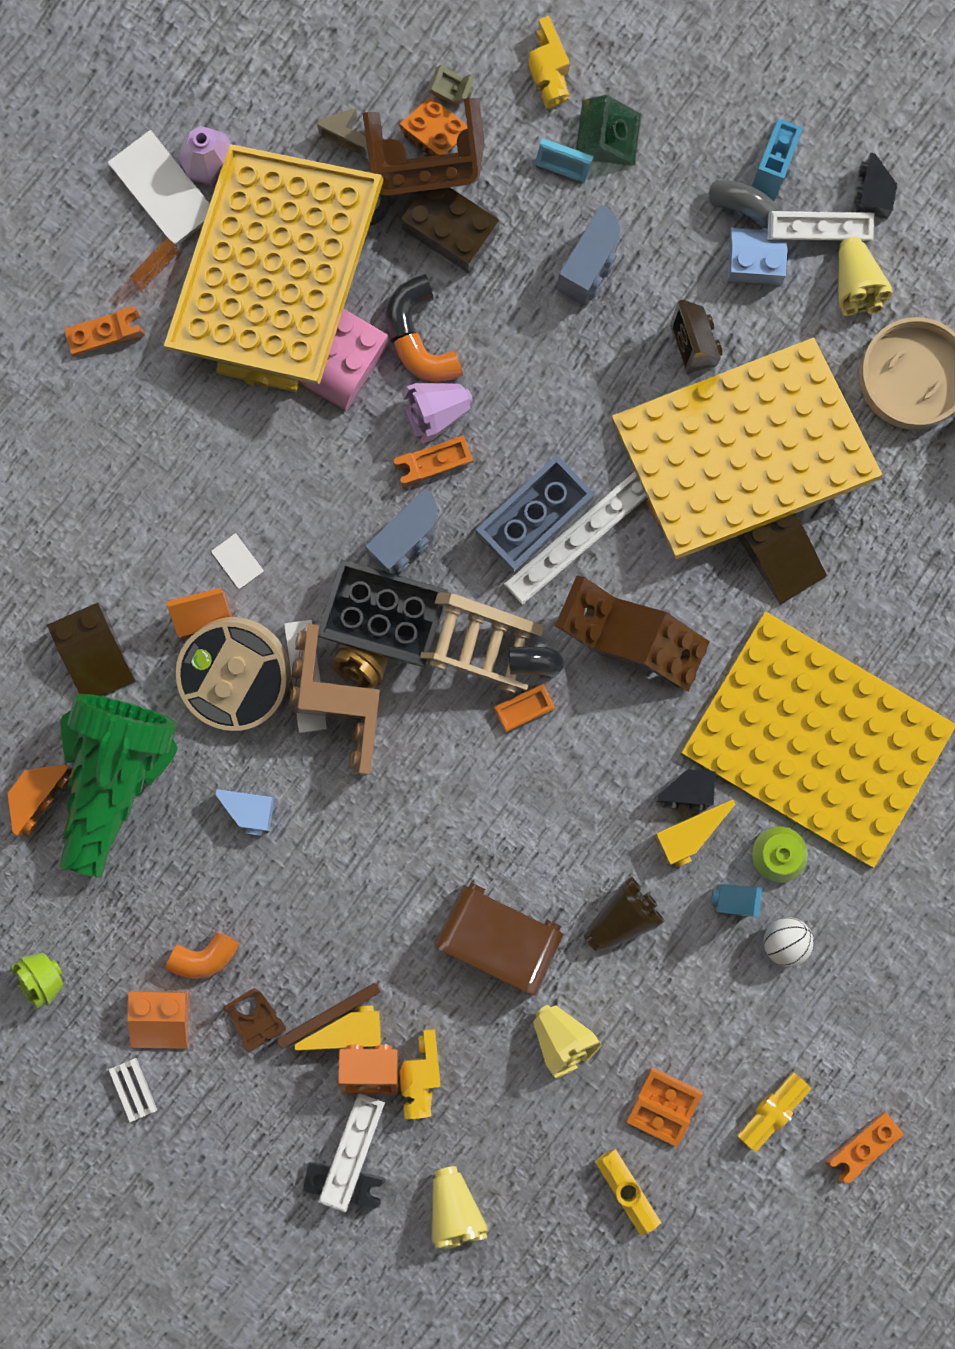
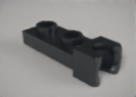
(317, 1176)

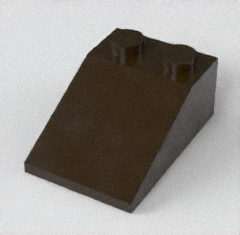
(695, 337)
(784, 557)
(91, 651)

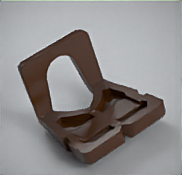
(259, 1026)

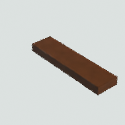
(328, 1015)

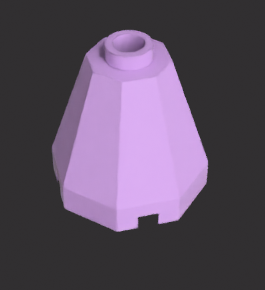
(203, 155)
(435, 407)

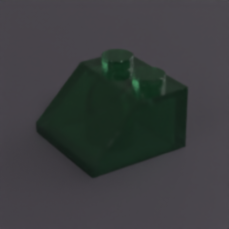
(608, 130)

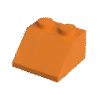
(197, 610)
(158, 1019)
(368, 1070)

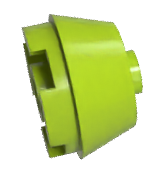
(780, 854)
(38, 978)

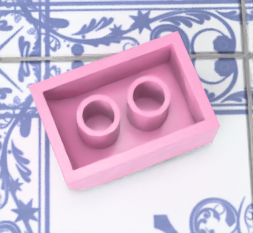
(350, 360)

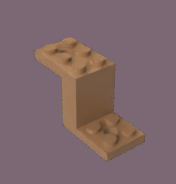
(334, 701)

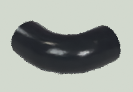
(401, 306)
(535, 661)

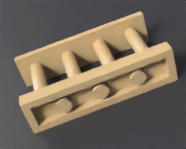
(477, 614)

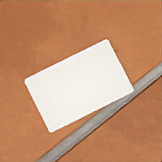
(237, 561)

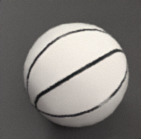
(788, 942)

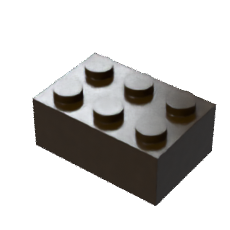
(451, 225)

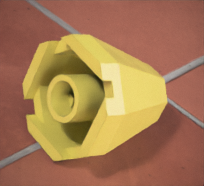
(563, 1040)

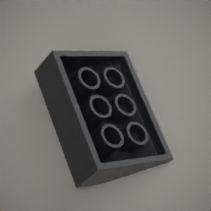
(382, 613)

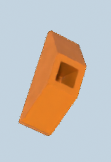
(34, 794)

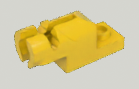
(549, 65)
(420, 1075)

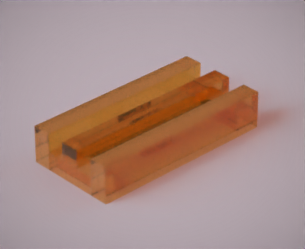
(154, 264)

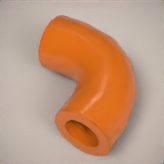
(425, 365)
(204, 962)

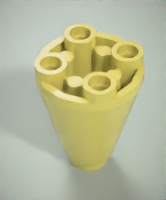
(860, 280)
(454, 1211)

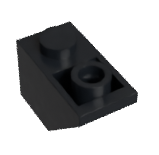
(876, 189)
(690, 788)

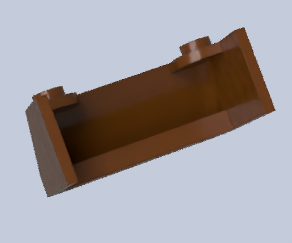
(430, 172)

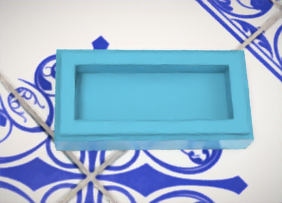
(563, 160)

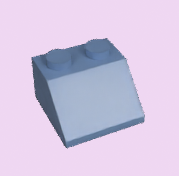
(755, 257)

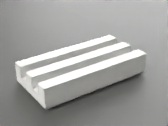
(123, 1095)

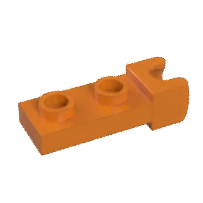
(103, 331)
(434, 460)
(865, 1147)

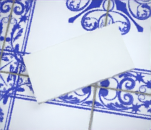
(161, 187)

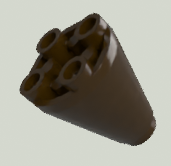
(623, 917)

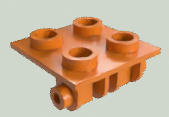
(433, 127)

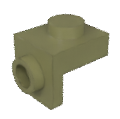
(450, 86)

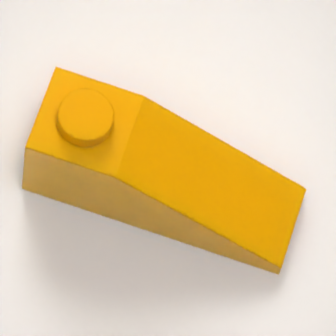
(688, 836)
(356, 1027)

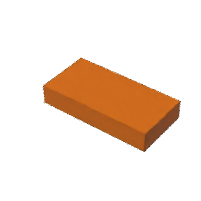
(524, 708)

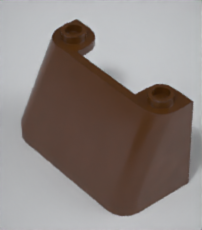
(499, 939)

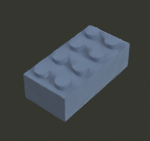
(535, 514)

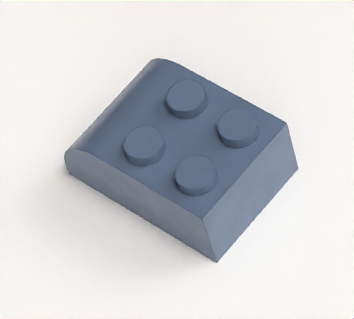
(591, 258)
(405, 535)

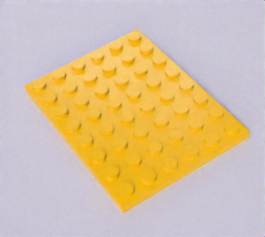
(274, 263)
(746, 448)
(819, 739)

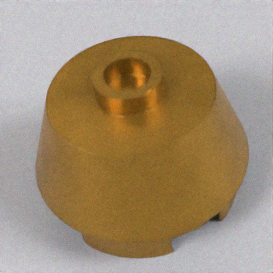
(360, 666)

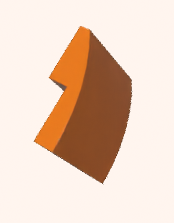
(664, 1107)

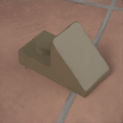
(338, 129)

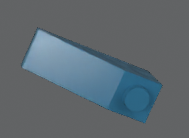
(777, 158)
(737, 900)

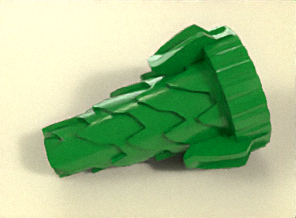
(113, 755)

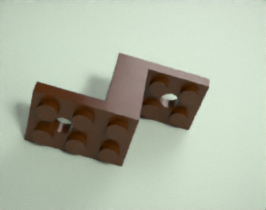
(632, 633)

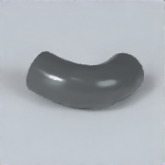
(743, 199)

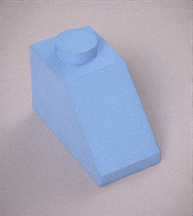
(248, 810)

